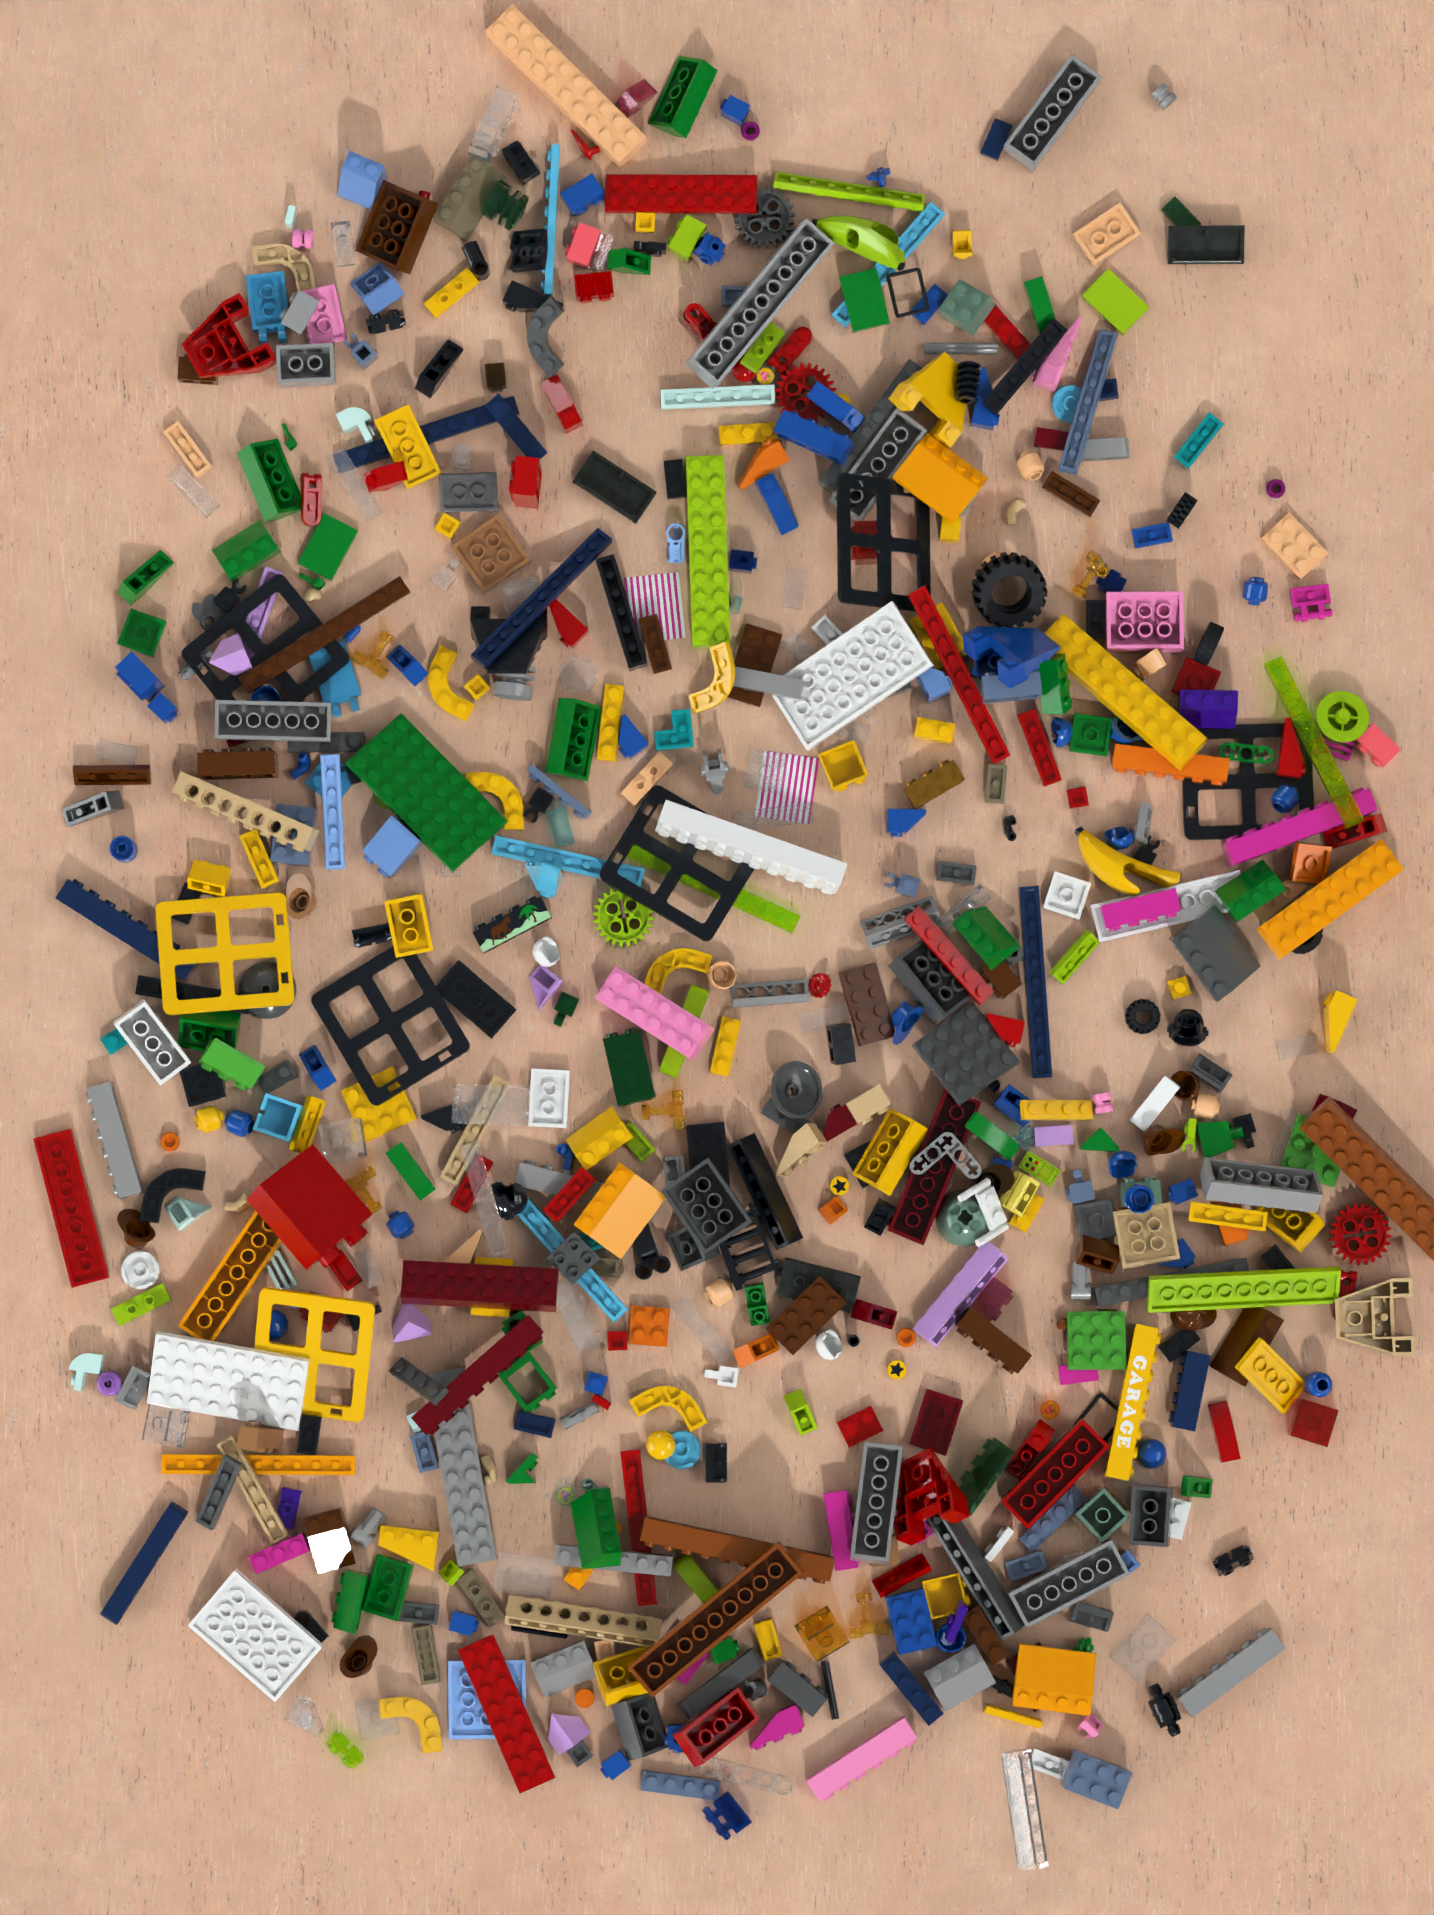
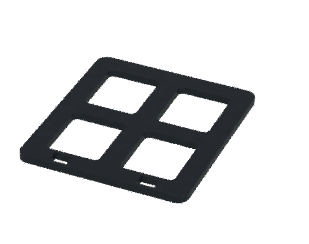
(881, 542)
(236, 619)
(1246, 782)
(680, 863)
(390, 1024)

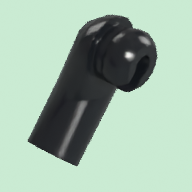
(1007, 827)

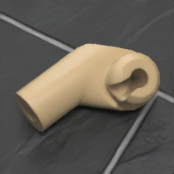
(238, 1206)
(491, 1469)

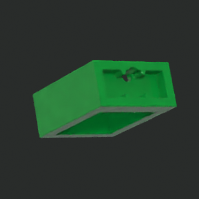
(516, 1366)

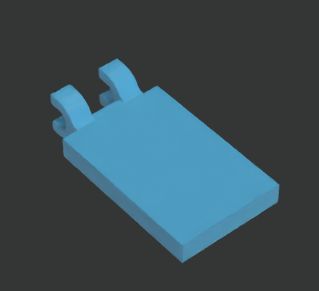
(267, 301)
(341, 686)

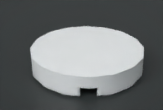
(140, 1270)

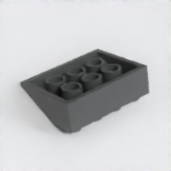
(1215, 953)
(929, 982)
(707, 1205)

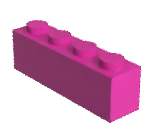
(1140, 908)
(840, 1528)

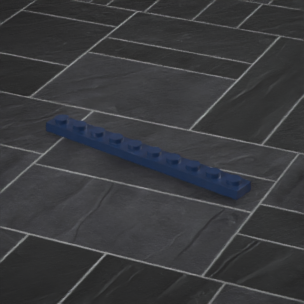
(433, 432)
(541, 598)
(1035, 982)

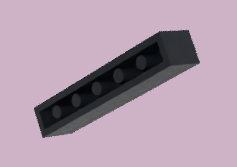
(621, 612)
(765, 1191)

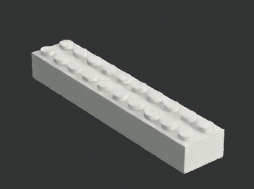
(750, 847)

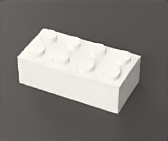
(152, 1042)

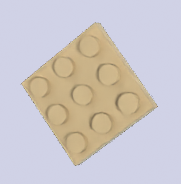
(1146, 1236)

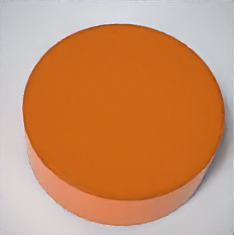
(170, 1141)
(906, 1337)
(584, 1698)

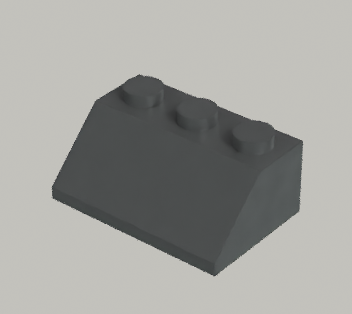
(1151, 1515)
(639, 1726)

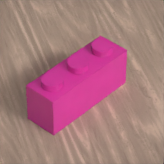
(279, 1553)

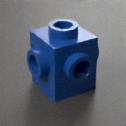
(709, 249)
(670, 1740)

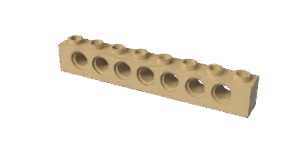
(305, 834)
(573, 1626)

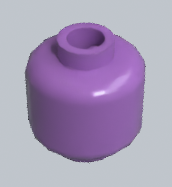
(116, 1381)

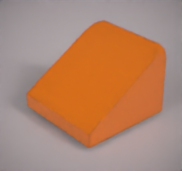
(833, 1210)

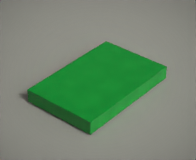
(864, 300)
(327, 547)
(387, 1587)

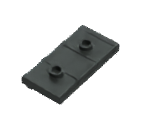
(1206, 244)
(614, 487)
(799, 1274)

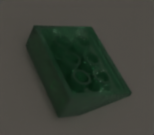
(984, 1472)

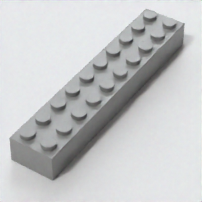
(759, 303)
(464, 1483)

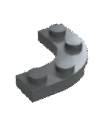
(538, 337)

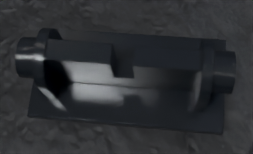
(392, 318)
(367, 935)
(1241, 1558)

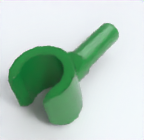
(290, 442)
(318, 583)

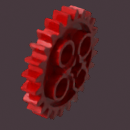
(798, 377)
(1363, 1251)

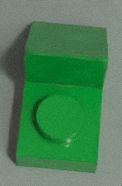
(520, 1476)
(1196, 1486)

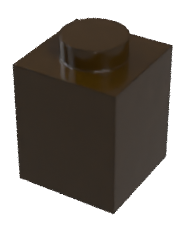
(496, 377)

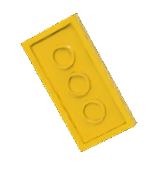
(408, 444)
(1271, 1375)

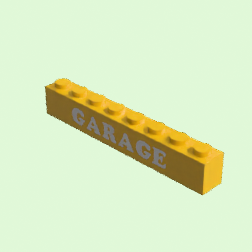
(1131, 1402)

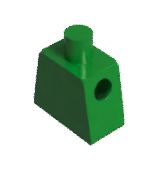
(1218, 1137)

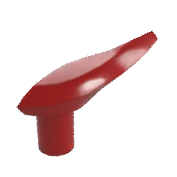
(584, 147)

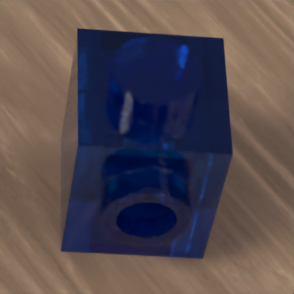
(742, 561)
(1111, 583)

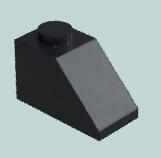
(442, 1119)

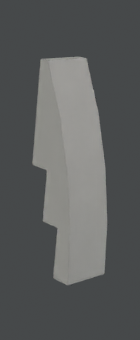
(768, 683)

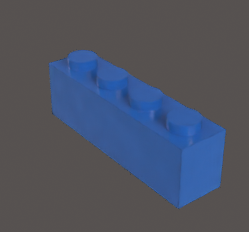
(814, 437)

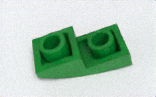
(757, 1304)

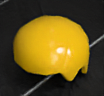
(660, 1444)

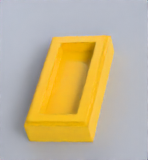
(768, 1639)

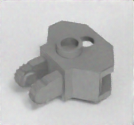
(714, 771)

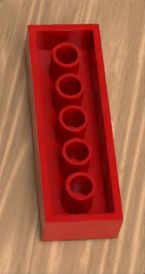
(1054, 1473)

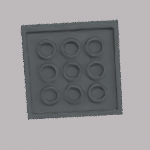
(965, 1054)

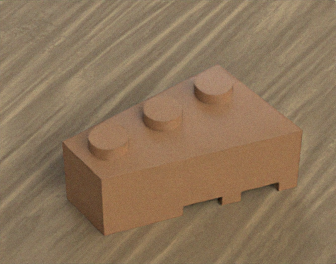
(259, 1438)

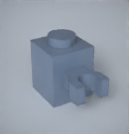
(361, 352)
(905, 886)
(1079, 1191)

